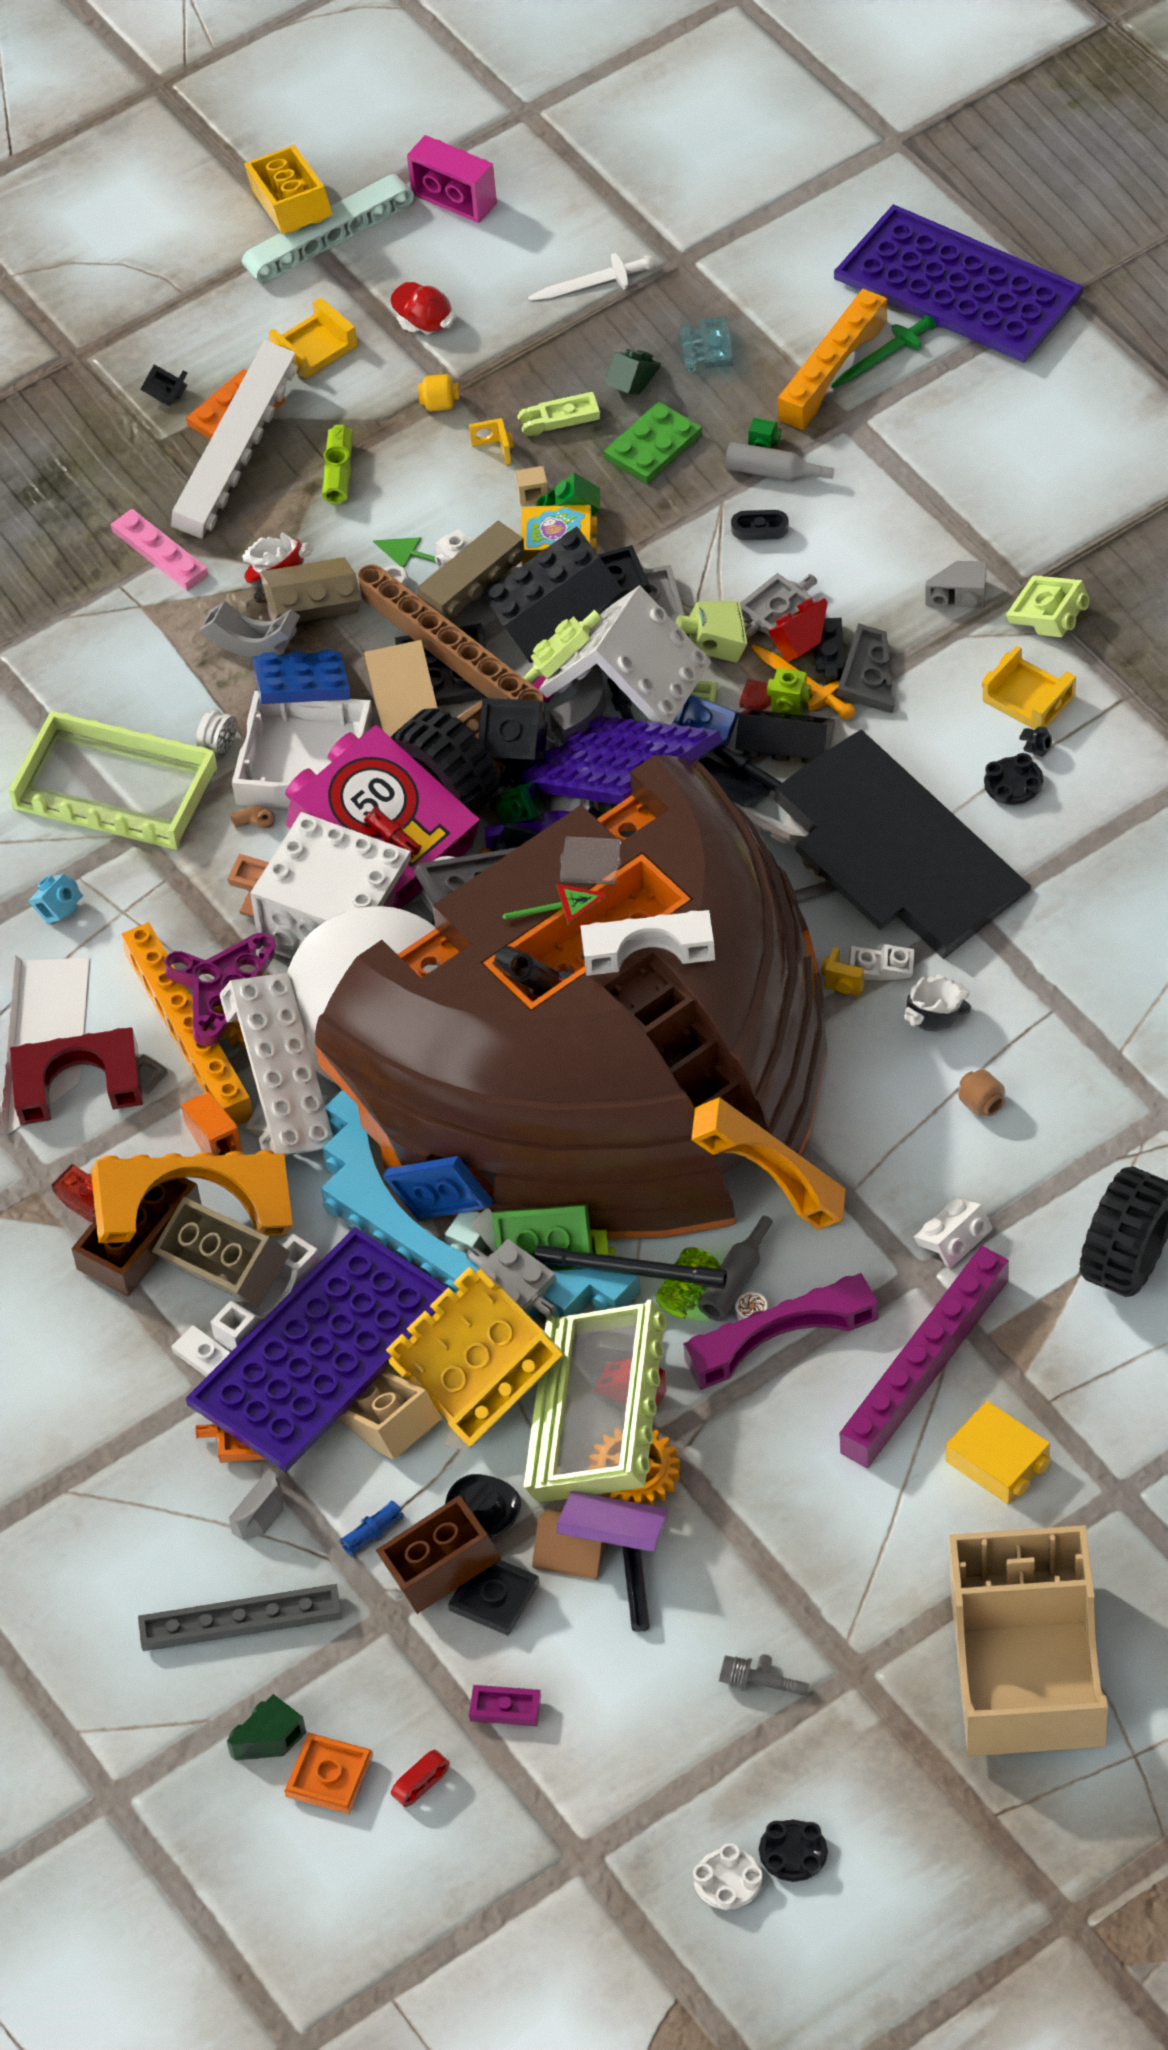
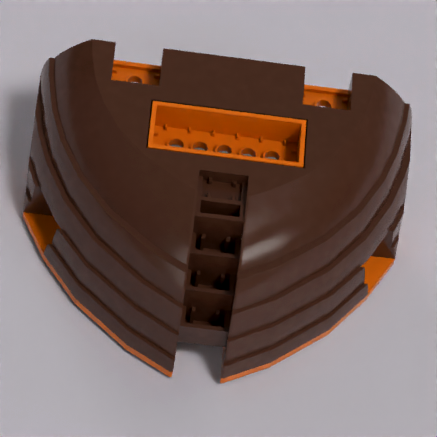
(603, 1073)

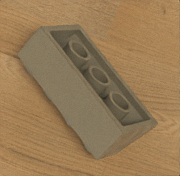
(472, 570)

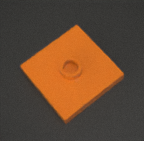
(328, 1773)

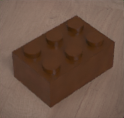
(438, 1554)

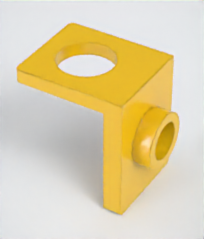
(498, 434)

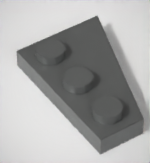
(867, 670)

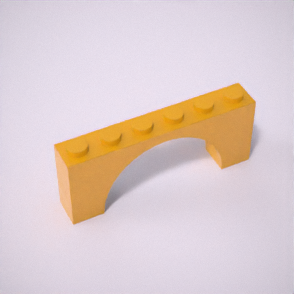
(254, 1179)

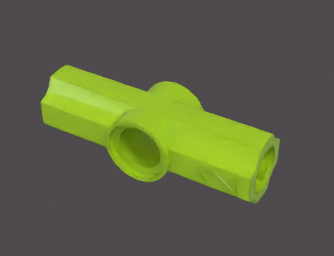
(337, 464)

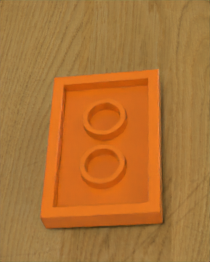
(210, 413)

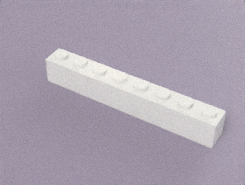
(233, 439)

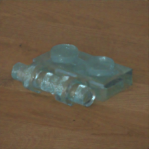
(715, 341)

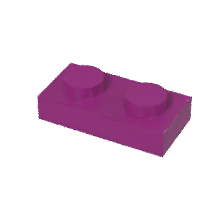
(505, 1705)

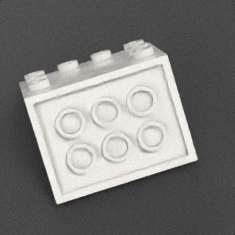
(641, 654)
(319, 875)

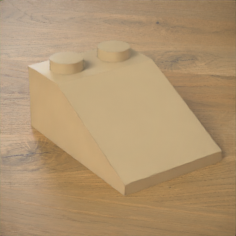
(391, 1415)

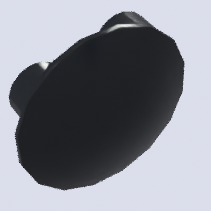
(1013, 779)
(793, 1850)

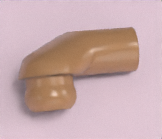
(254, 815)

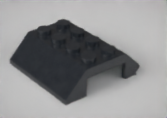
(553, 587)

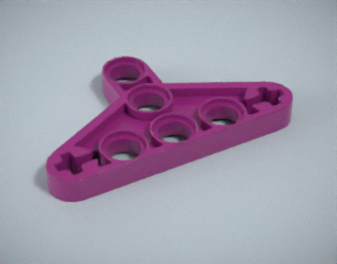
(224, 967)

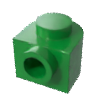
(764, 433)

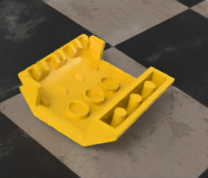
(474, 1354)

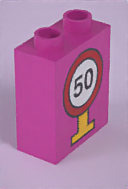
(382, 774)

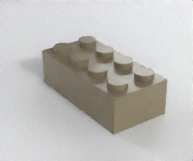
(221, 1251)

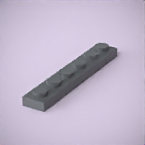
(239, 1617)

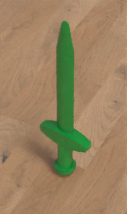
(903, 337)

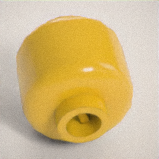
(438, 392)

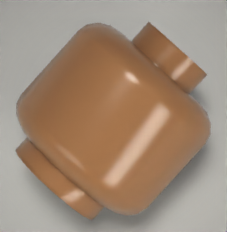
(981, 1093)

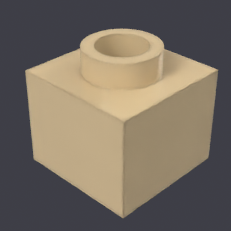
(531, 484)

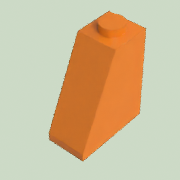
(211, 1125)

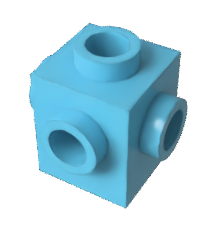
(56, 897)

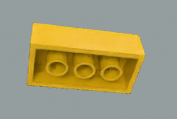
(288, 189)

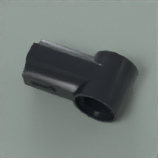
(527, 969)

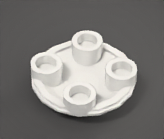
(727, 1878)

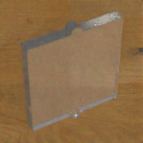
(590, 860)

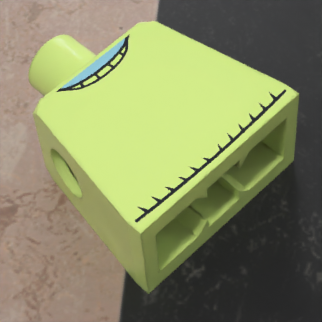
(716, 629)

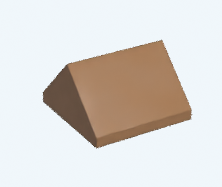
(564, 1552)

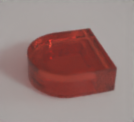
(755, 695)

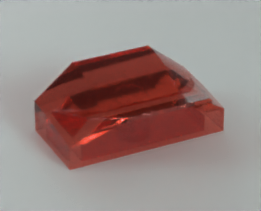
(76, 1192)

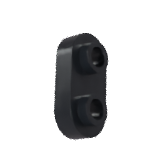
(759, 524)

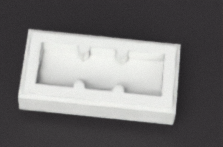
(199, 1350)

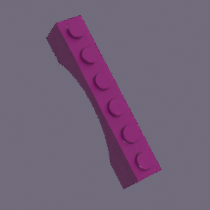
(837, 1306)

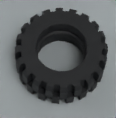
(451, 756)
(1126, 1232)

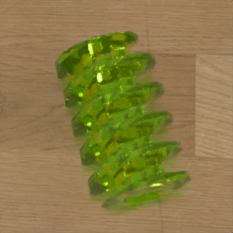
(679, 1296)

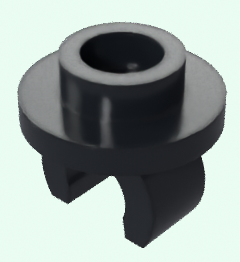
(1038, 740)

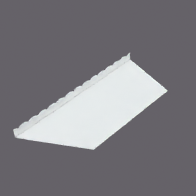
(44, 1006)

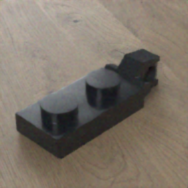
(830, 652)

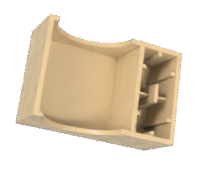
(1026, 1640)

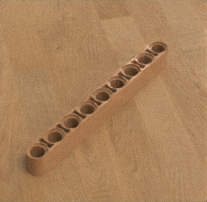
(442, 637)

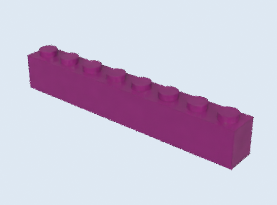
(924, 1356)

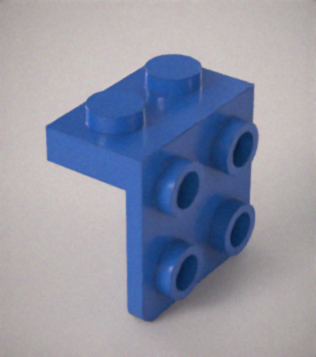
(706, 714)

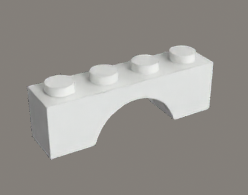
(684, 934)
(240, 1318)

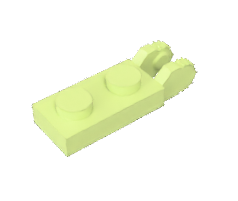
(559, 414)

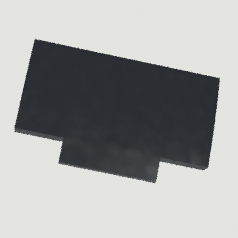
(895, 846)

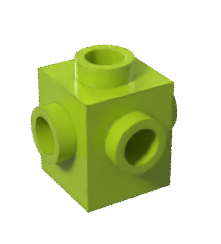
(788, 691)

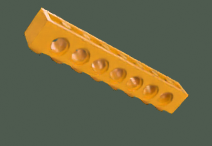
(176, 1010)

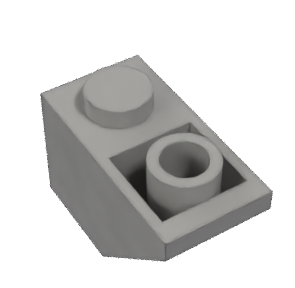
(958, 585)

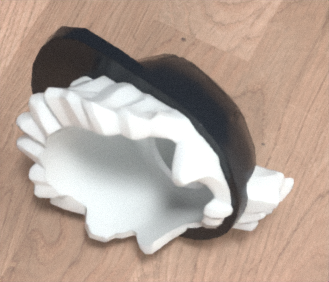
(936, 1003)

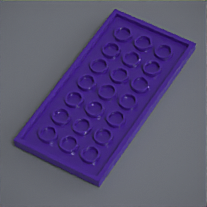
(959, 282)
(599, 760)
(316, 1350)

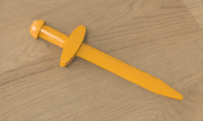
(820, 695)

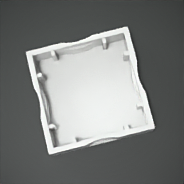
(289, 739)

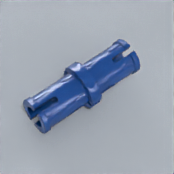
(371, 1528)

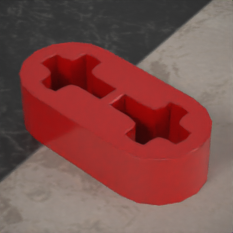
(420, 1778)

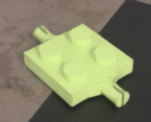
(567, 640)

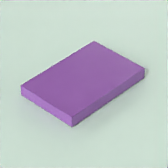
(612, 1521)

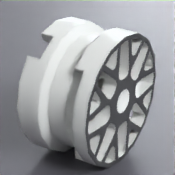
(215, 731)

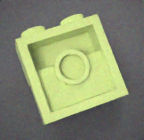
(1049, 605)

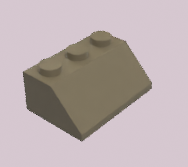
(312, 590)

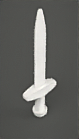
(618, 271)

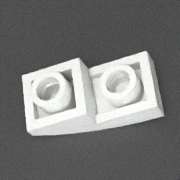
(888, 964)

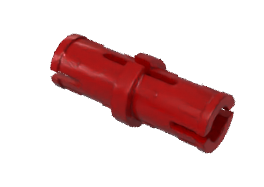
(391, 832)

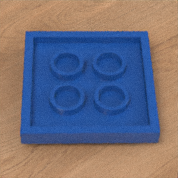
(301, 677)

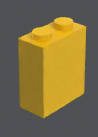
(998, 1452)

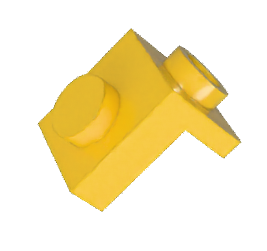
(840, 976)

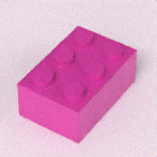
(452, 178)

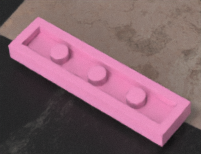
(159, 549)

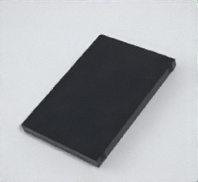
(737, 786)

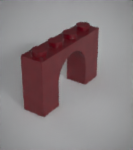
(39, 1063)

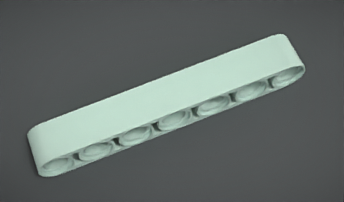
(348, 219)

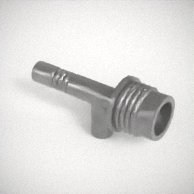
(737, 1673)

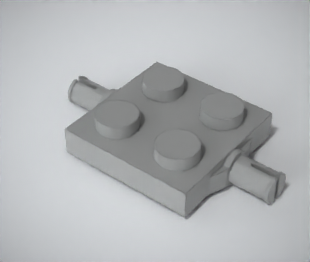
(774, 600)
(518, 1275)

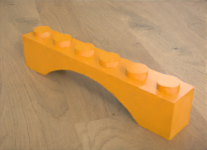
(806, 390)
(811, 1192)

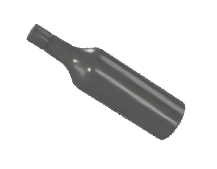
(740, 1266)

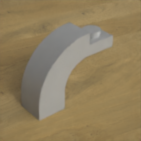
(248, 636)
(581, 708)

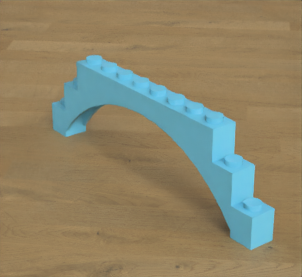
(365, 1203)

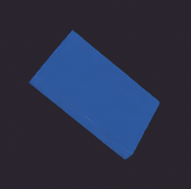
(437, 1188)

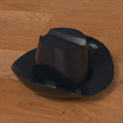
(490, 1501)

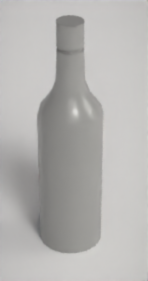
(771, 463)

